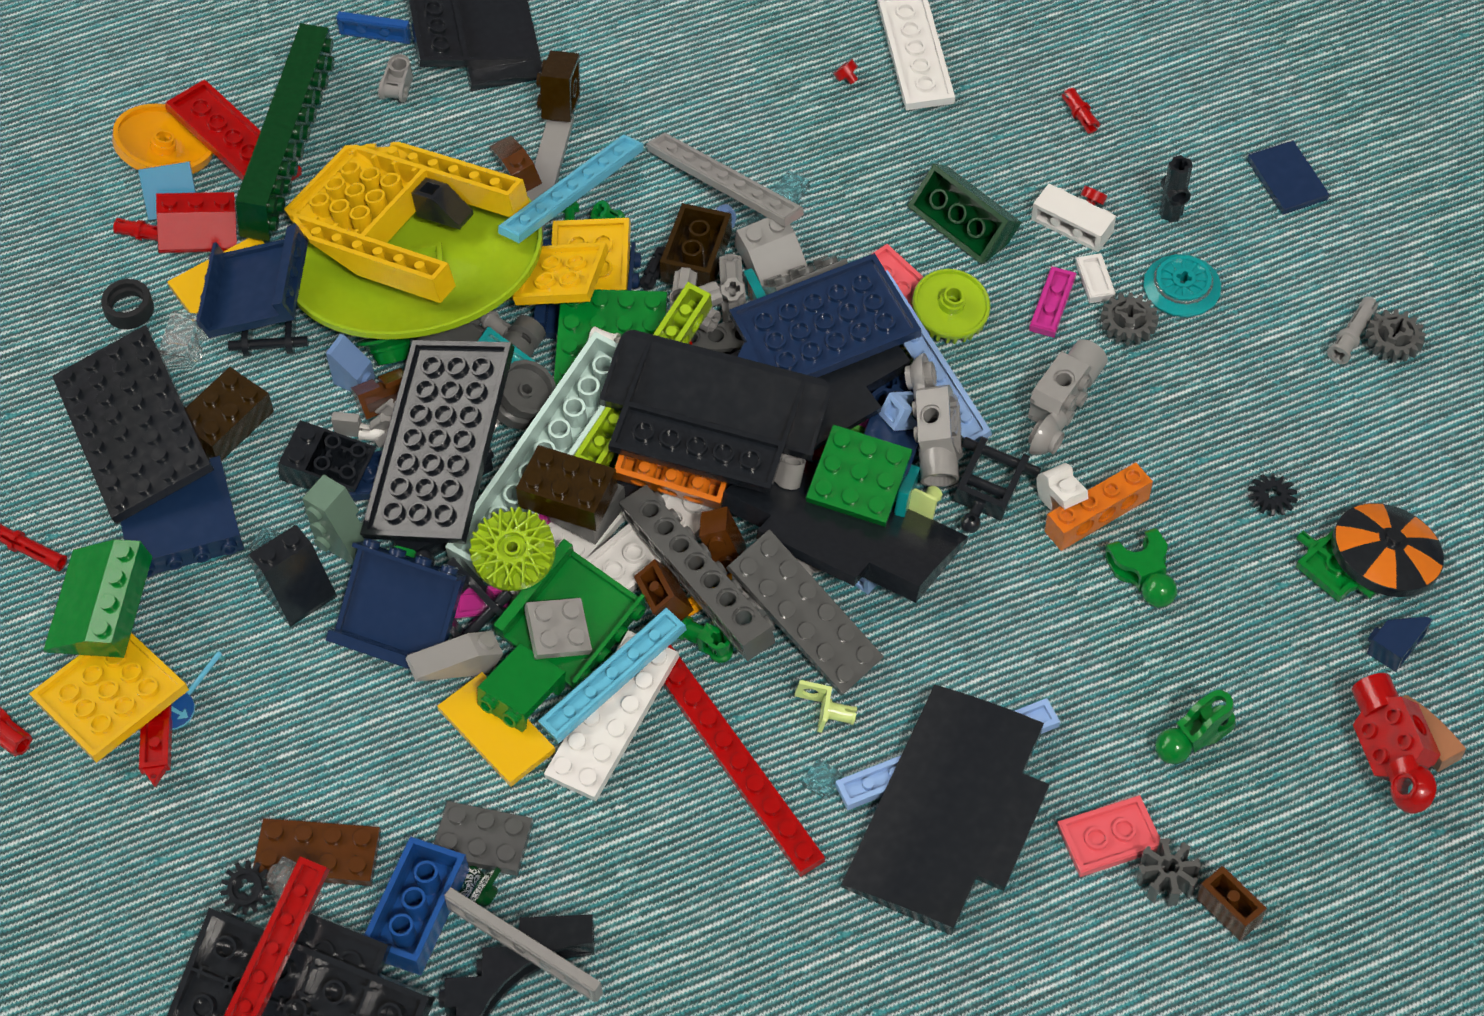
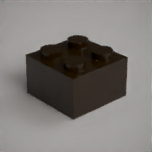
(559, 86)

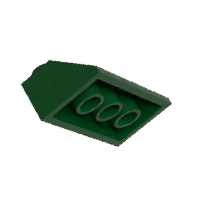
(963, 213)

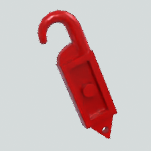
(156, 746)

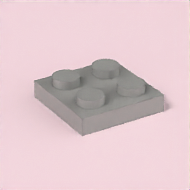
(557, 628)

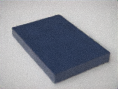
(1288, 177)

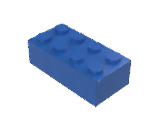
(415, 904)

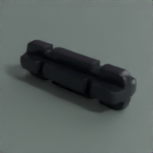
(652, 271)

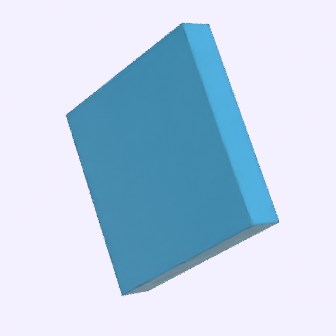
(165, 179)

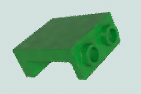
(519, 687)

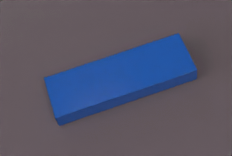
(374, 27)

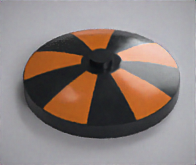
(1387, 550)

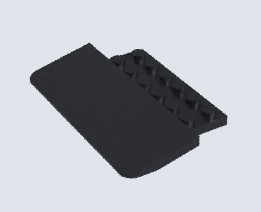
(484, 36)
(710, 410)

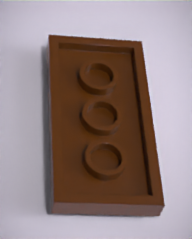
(342, 848)

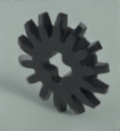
(1278, 502)
(236, 883)

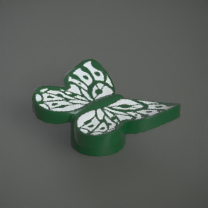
(480, 886)

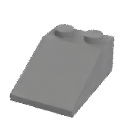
(769, 249)

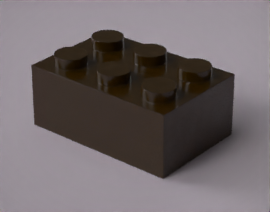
(696, 243)
(228, 412)
(567, 488)

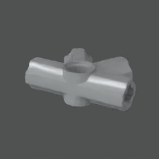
(686, 275)
(731, 284)

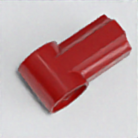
(13, 737)

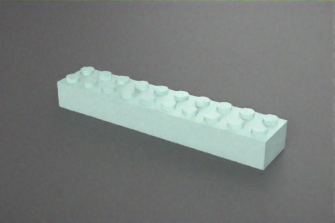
(558, 426)

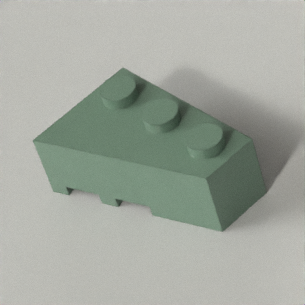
(333, 518)

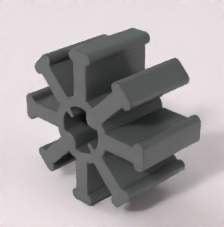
(1181, 877)

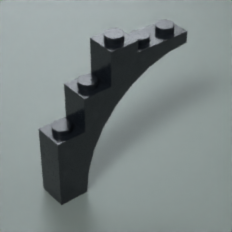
(504, 969)

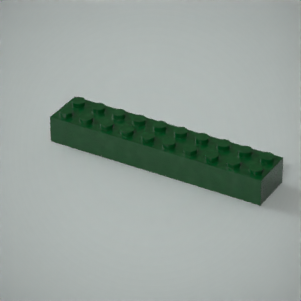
(284, 133)

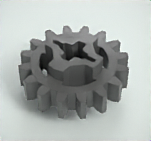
(1129, 318)
(1395, 335)

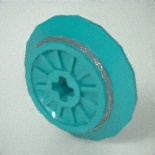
(1180, 299)

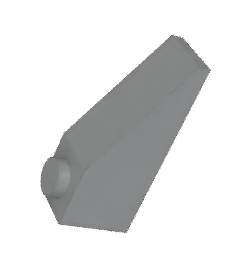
(457, 657)

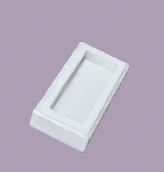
(1095, 278)

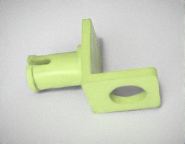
(925, 502)
(829, 709)

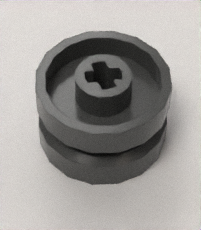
(524, 393)

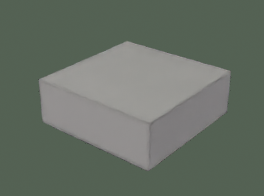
(346, 423)

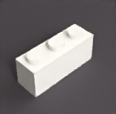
(1073, 217)

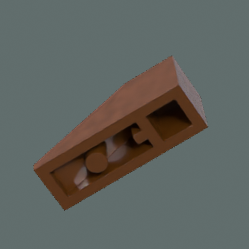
(516, 161)

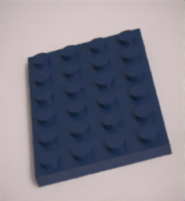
(828, 319)

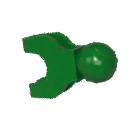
(1144, 568)
(1197, 728)

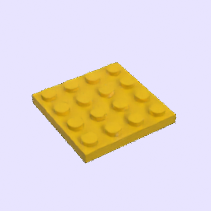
(108, 698)

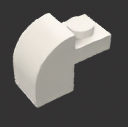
(1060, 488)

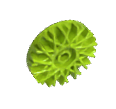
(951, 304)
(509, 532)

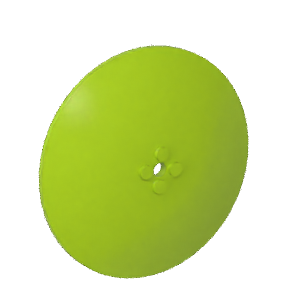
(481, 260)

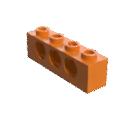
(671, 481)
(1104, 504)

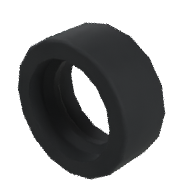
(129, 319)

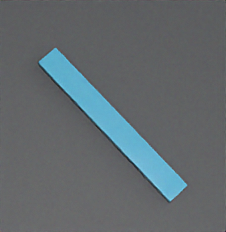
(570, 189)

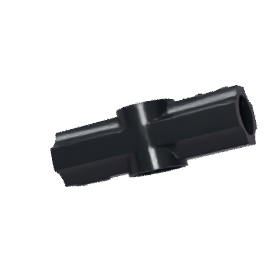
(1175, 188)

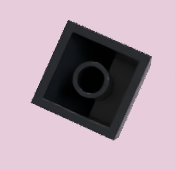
(292, 575)

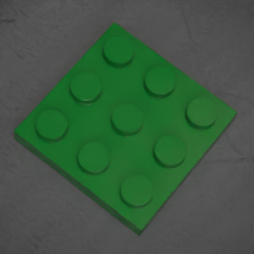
(859, 475)

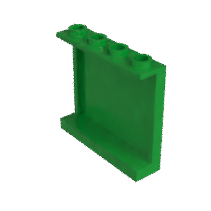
(606, 606)

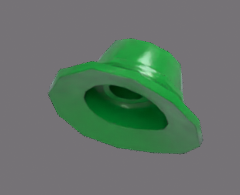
(387, 350)

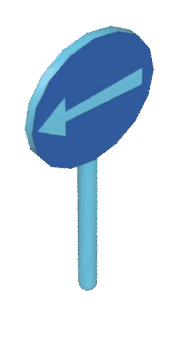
(184, 707)

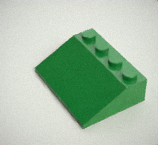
(99, 599)

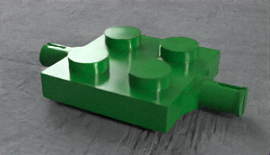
(1324, 570)

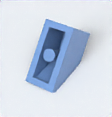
(348, 364)

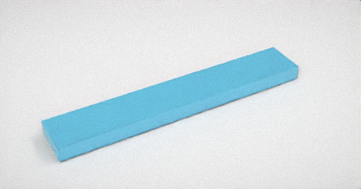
(612, 675)

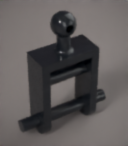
(289, 342)
(982, 502)
(494, 604)

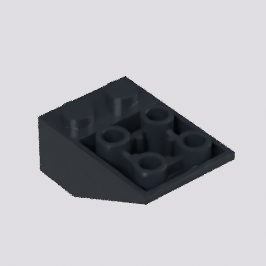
(322, 452)

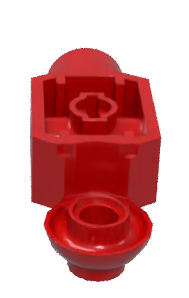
(1396, 742)

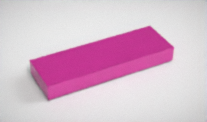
(1052, 302)

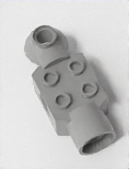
(1061, 392)
(937, 424)

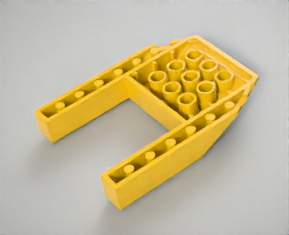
(368, 197)

